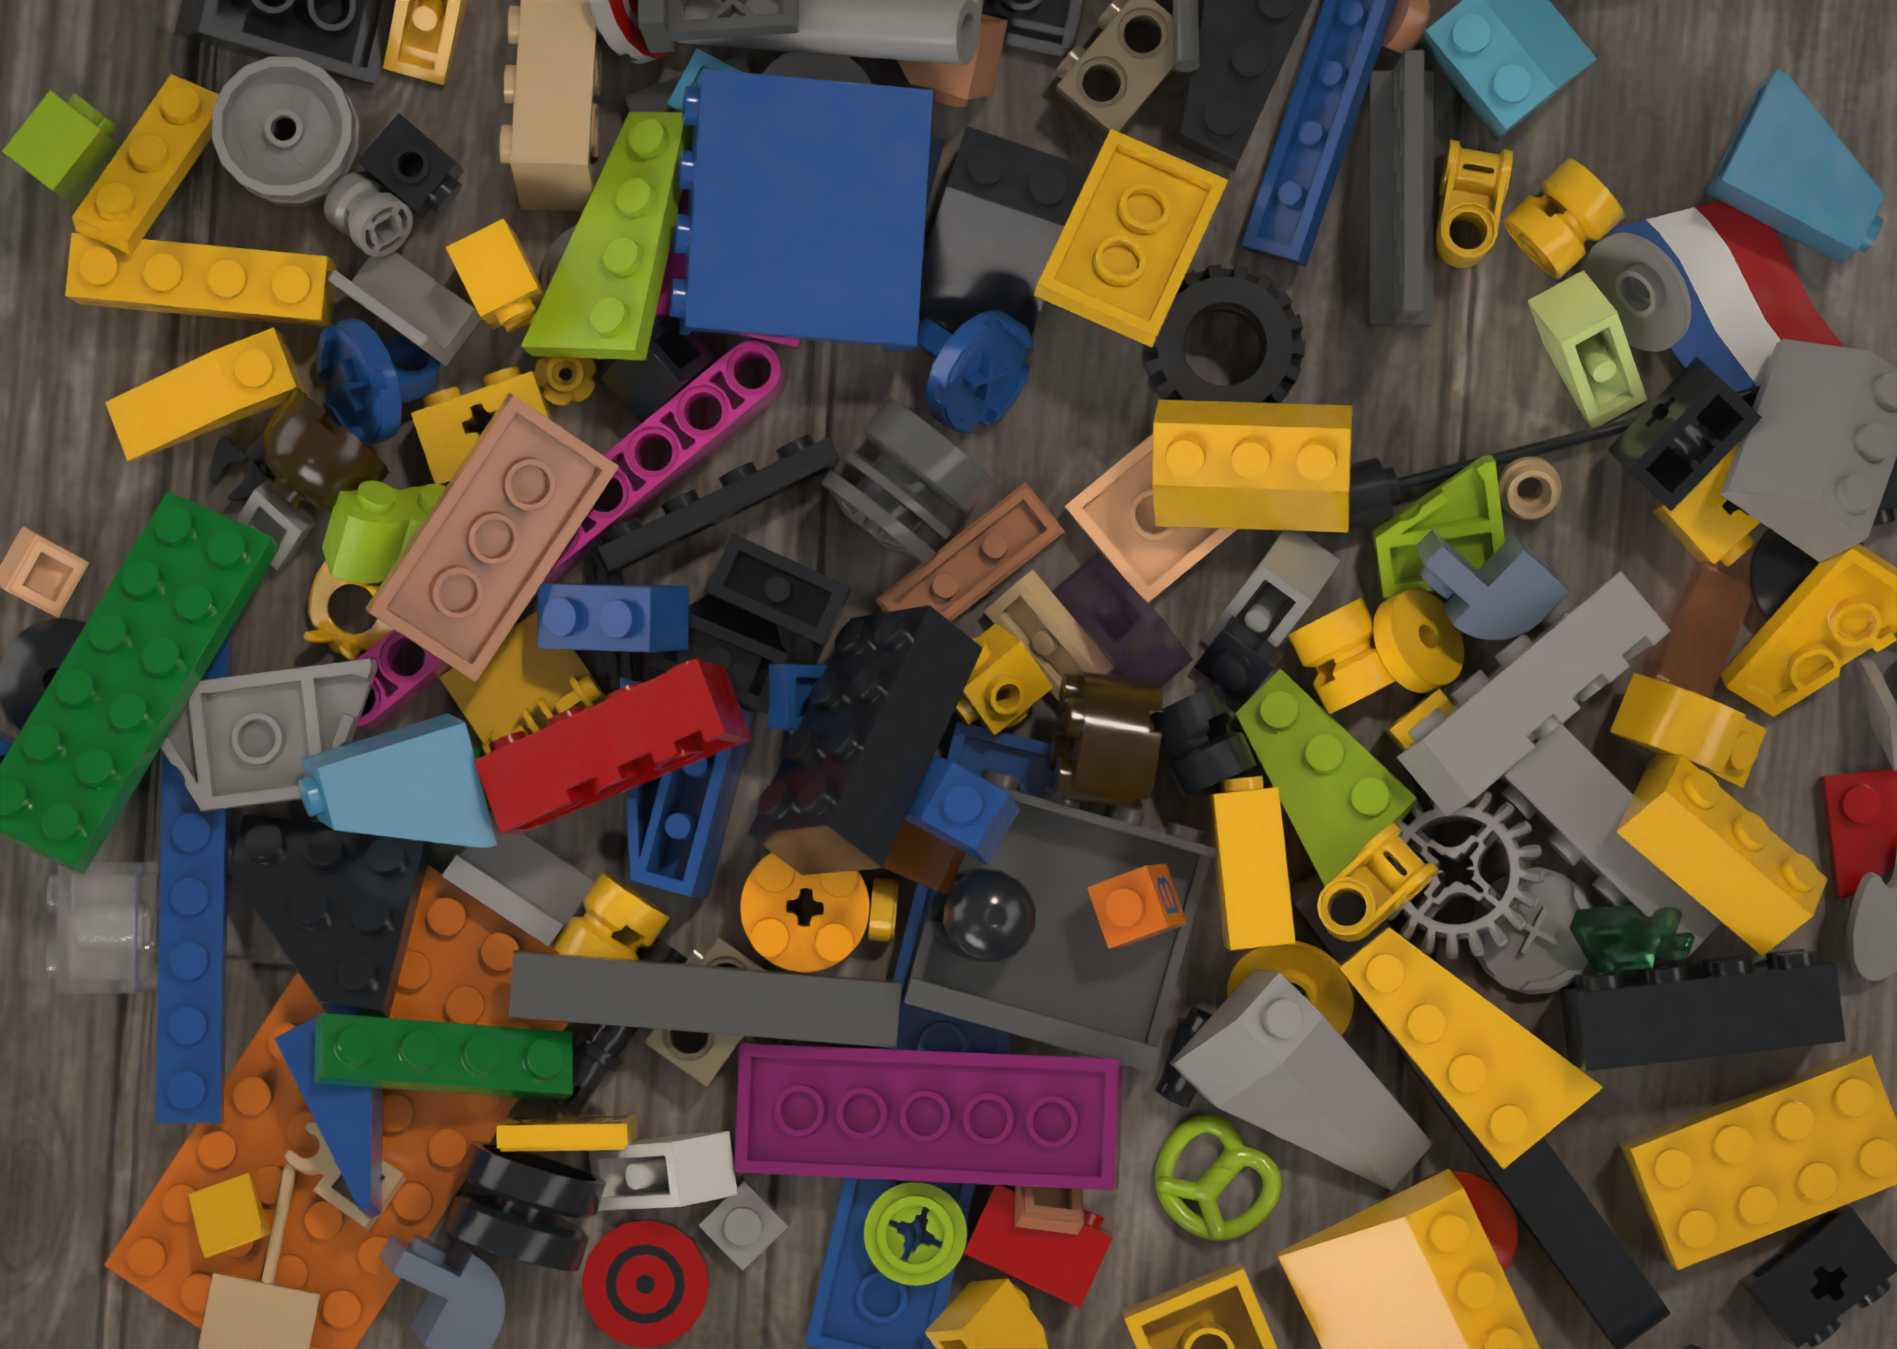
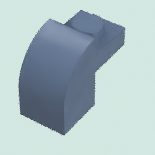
(1499, 599)
(463, 1297)

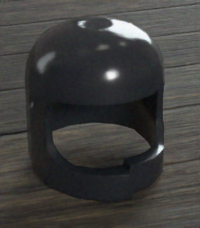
(984, 915)

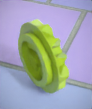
(927, 1261)

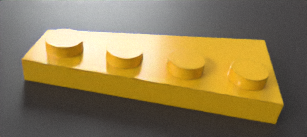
(1475, 1055)

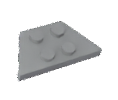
(247, 733)

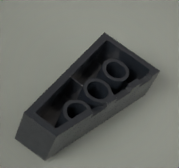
(1239, 62)

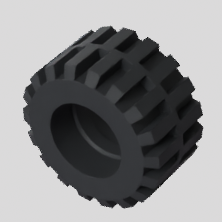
(1248, 298)

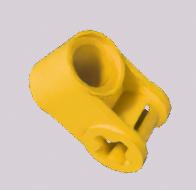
(1471, 191)
(1377, 883)

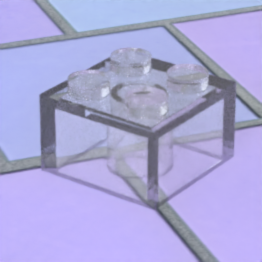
(104, 927)

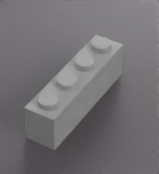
(1584, 810)

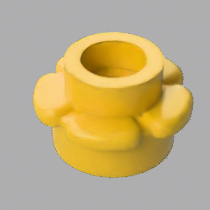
(561, 391)

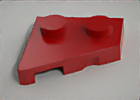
(1860, 826)

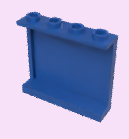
(803, 209)

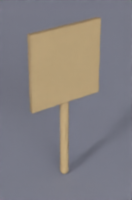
(259, 1313)

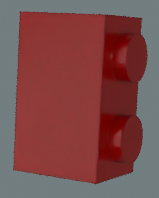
(1045, 1259)

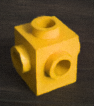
(1002, 683)

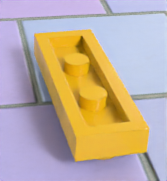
(148, 166)

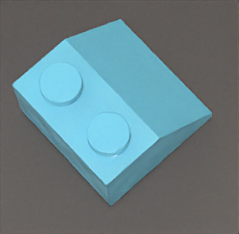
(1506, 57)

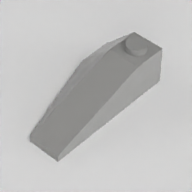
(1297, 1078)

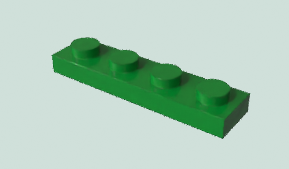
(443, 1057)

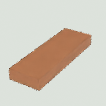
(978, 557)

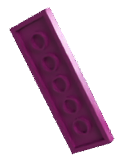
(929, 1116)

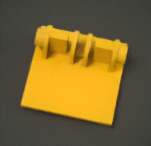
(522, 686)

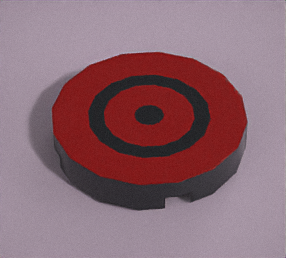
(645, 1283)

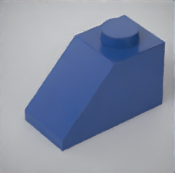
(962, 809)

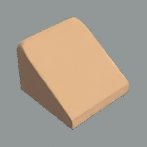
(41, 571)

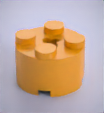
(777, 931)

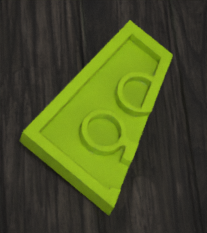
(1324, 776)

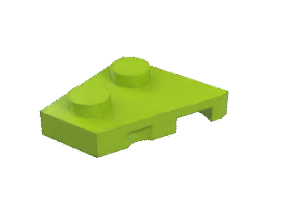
(1460, 510)

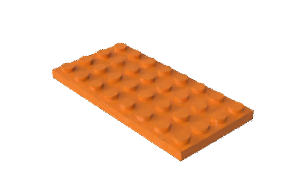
(451, 973)

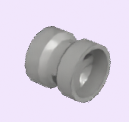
(368, 214)

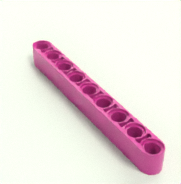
(639, 488)

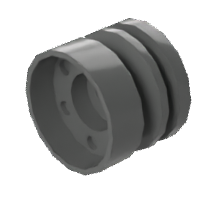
(906, 481)

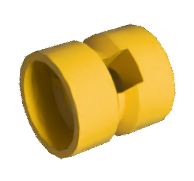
(1569, 213)
(1343, 656)
(614, 922)

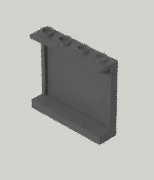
(1066, 980)

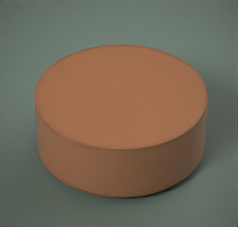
(1406, 25)

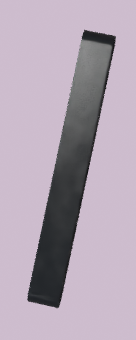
(1534, 1183)

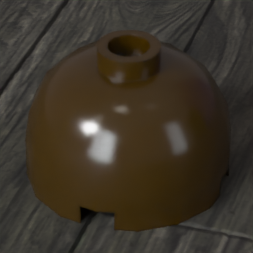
(315, 455)

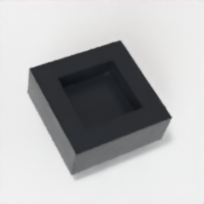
(1238, 660)

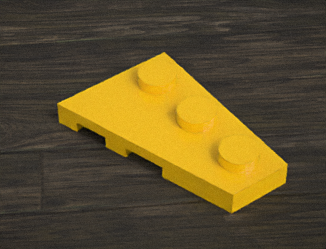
(1822, 626)

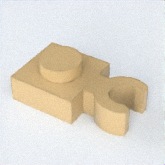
(333, 1186)

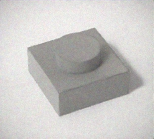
(276, 518)
(744, 1225)

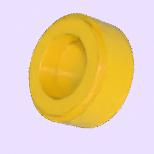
(883, 909)

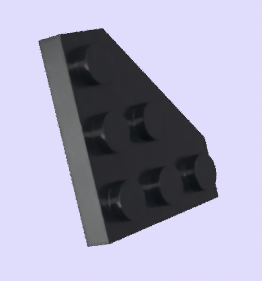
(334, 905)

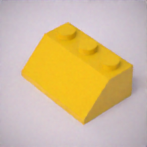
(1252, 465)
(1720, 852)

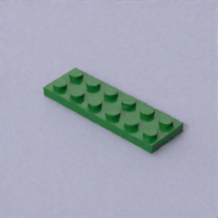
(128, 679)

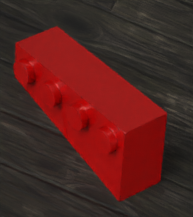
(612, 746)

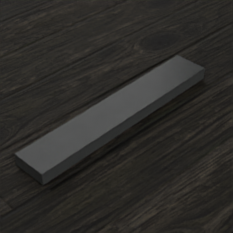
(704, 999)

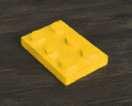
(1130, 238)

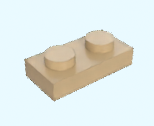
(1047, 631)

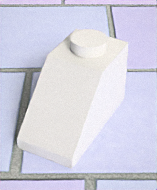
(666, 1171)

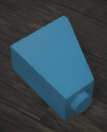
(1798, 174)
(402, 785)

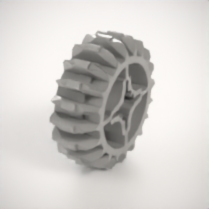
(1499, 907)

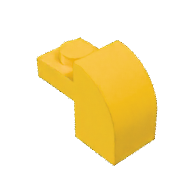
(1686, 723)

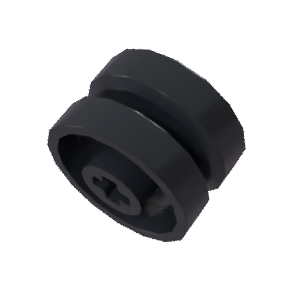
(522, 1216)

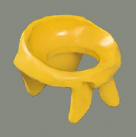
(326, 630)

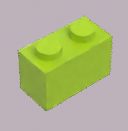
(64, 145)

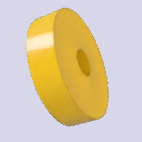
(1418, 641)

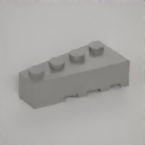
(1530, 692)

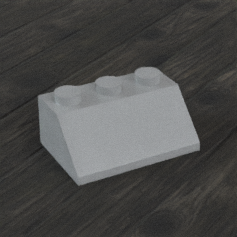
(1821, 447)

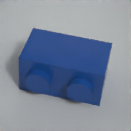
(613, 617)

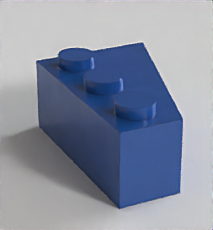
(683, 820)

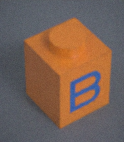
(1137, 905)

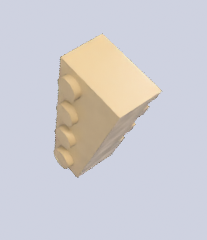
(553, 103)

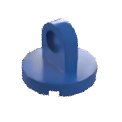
(975, 369)
(366, 381)

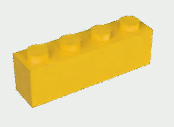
(203, 281)

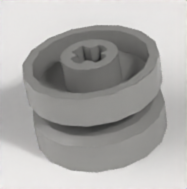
(250, 134)

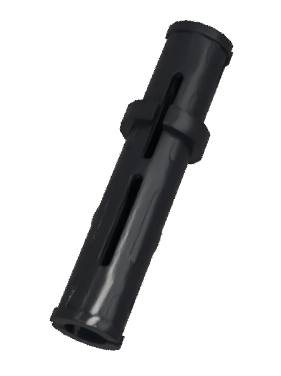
(604, 1043)

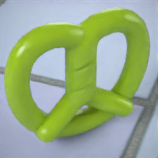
(1214, 1181)

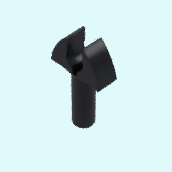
(228, 454)

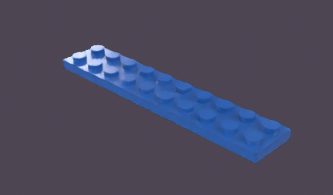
(854, 1299)

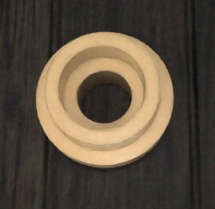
(1536, 504)

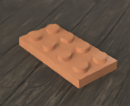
(492, 537)

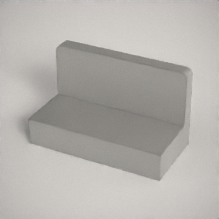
(411, 304)
(522, 883)

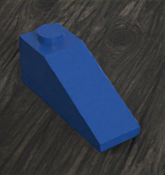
(346, 1117)

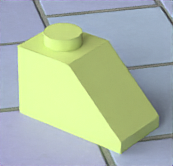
(1588, 348)

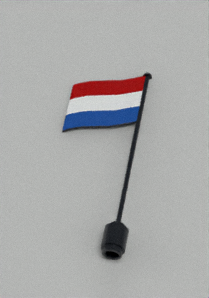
(1740, 307)

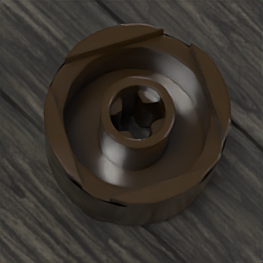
(1106, 740)

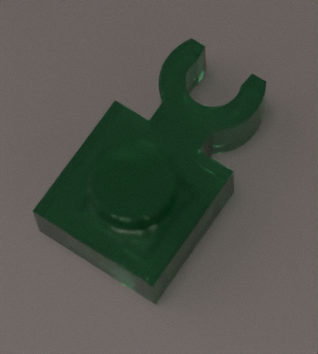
(1623, 940)

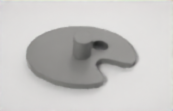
(1873, 927)

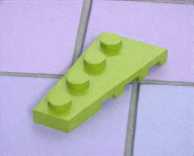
(617, 257)

